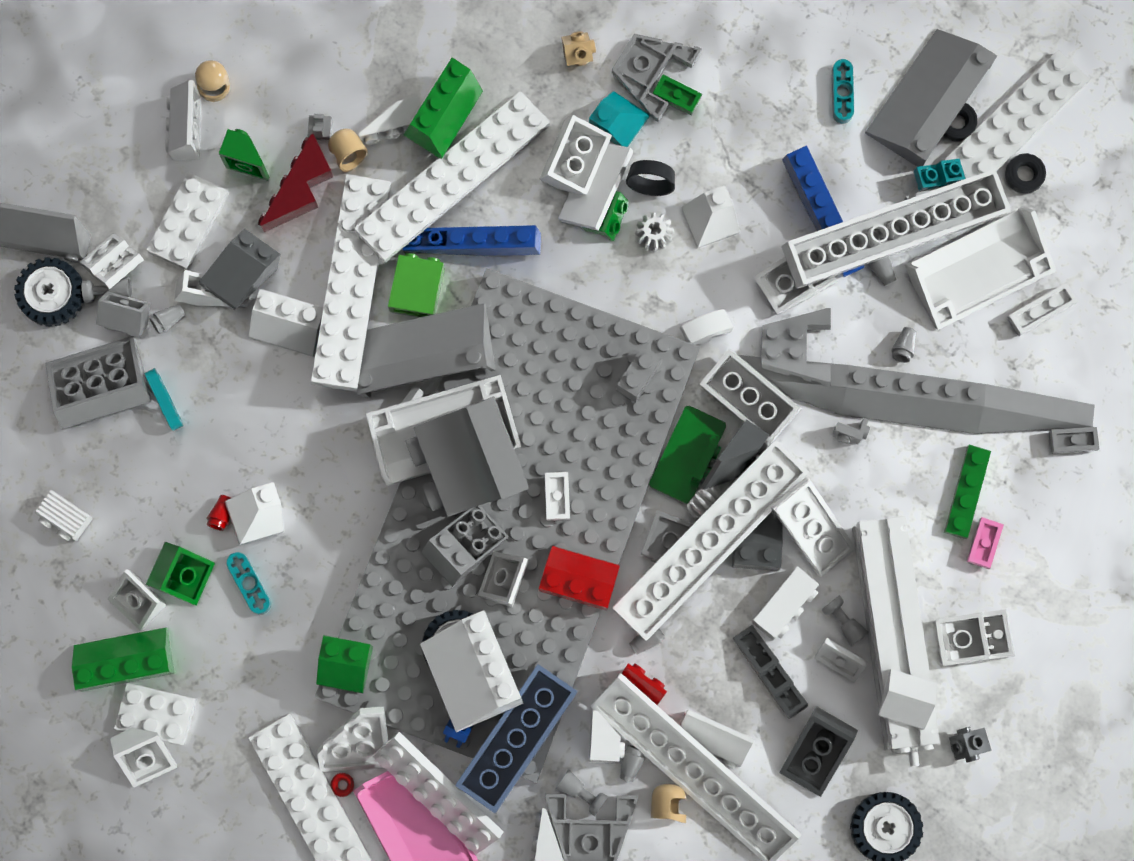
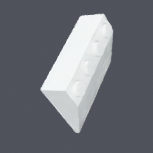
(471, 671)

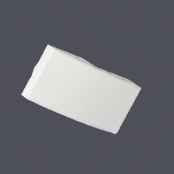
(706, 326)

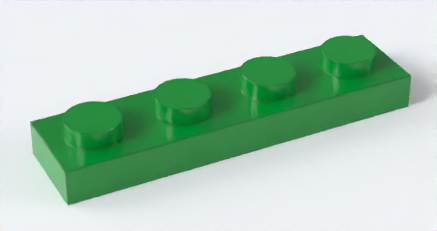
(967, 491)

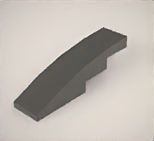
(770, 672)

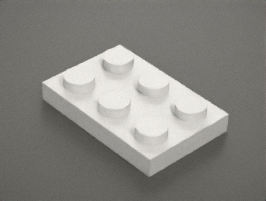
(155, 712)

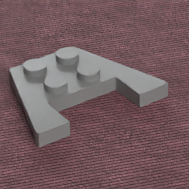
(643, 64)
(786, 346)
(591, 838)

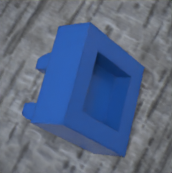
(461, 736)

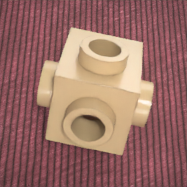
(578, 48)

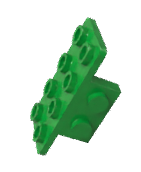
(688, 455)

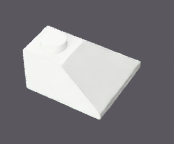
(711, 217)
(256, 513)
(141, 755)

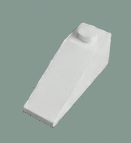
(192, 293)

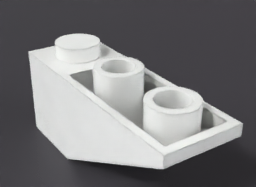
(392, 121)
(546, 842)

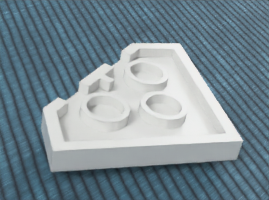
(355, 742)

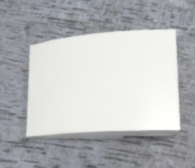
(781, 289)
(975, 637)

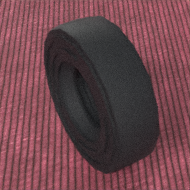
(970, 125)
(1025, 160)

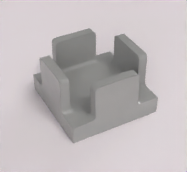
(663, 534)

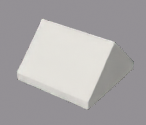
(503, 578)
(136, 600)
(908, 699)

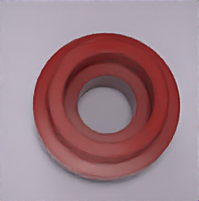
(335, 784)

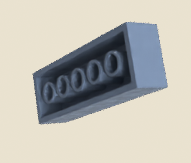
(516, 739)

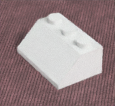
(184, 122)
(575, 156)
(285, 322)
(718, 739)
(604, 741)

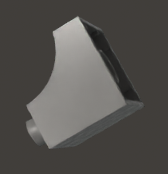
(467, 458)

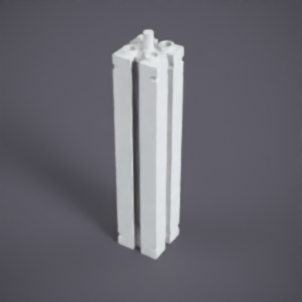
(893, 622)

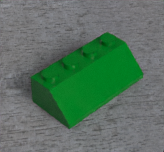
(445, 109)
(122, 660)

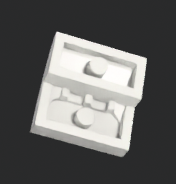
(111, 261)

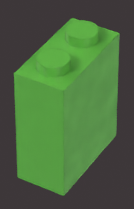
(416, 286)

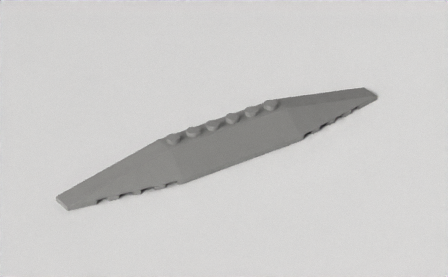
(930, 400)

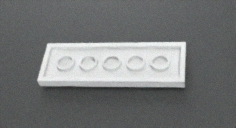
(437, 794)

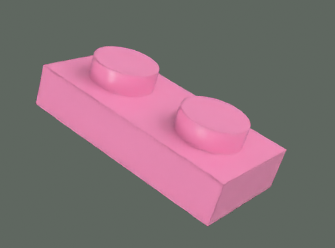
(985, 543)

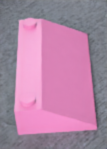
(406, 825)

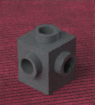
(969, 744)

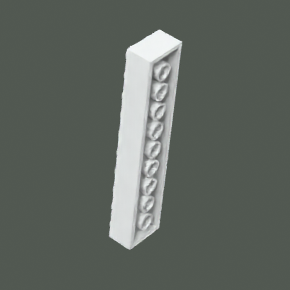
(895, 228)

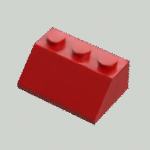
(579, 578)

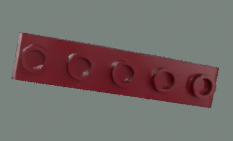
(295, 194)

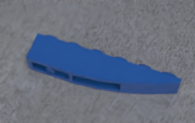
(813, 191)
(478, 241)

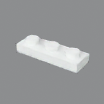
(1042, 309)

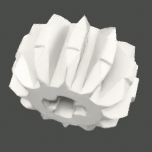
(663, 235)
(703, 500)

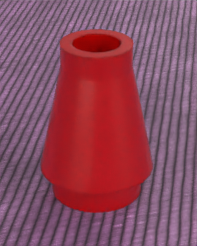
(219, 516)

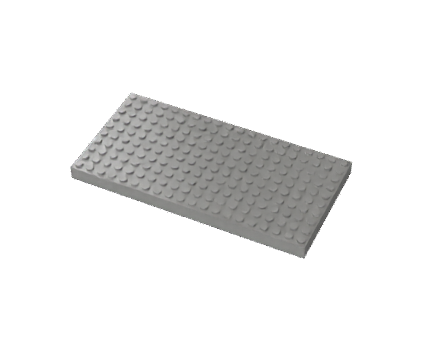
(561, 386)

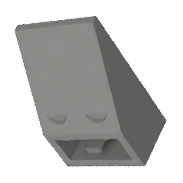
(464, 544)

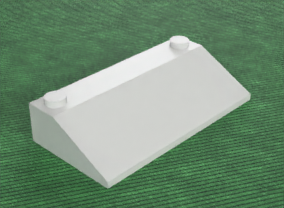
(981, 267)
(395, 424)

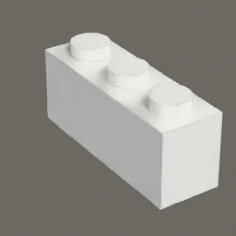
(786, 604)

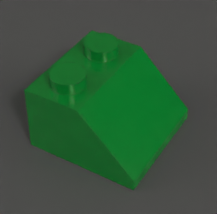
(241, 155)
(180, 573)
(343, 664)

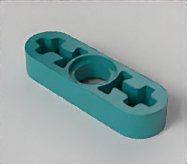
(848, 82)
(163, 399)
(239, 581)

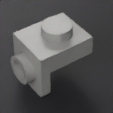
(849, 434)

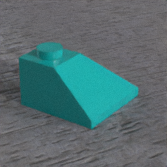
(619, 119)

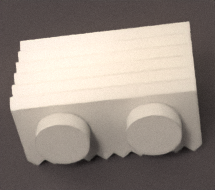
(63, 516)

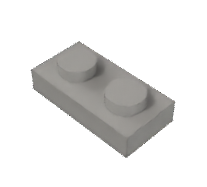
(1074, 440)

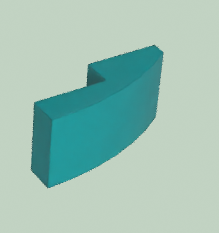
(939, 175)

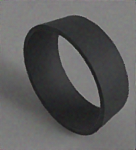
(648, 186)

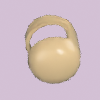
(211, 77)
(345, 143)
(666, 802)

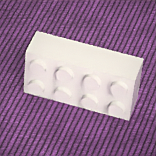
(750, 395)

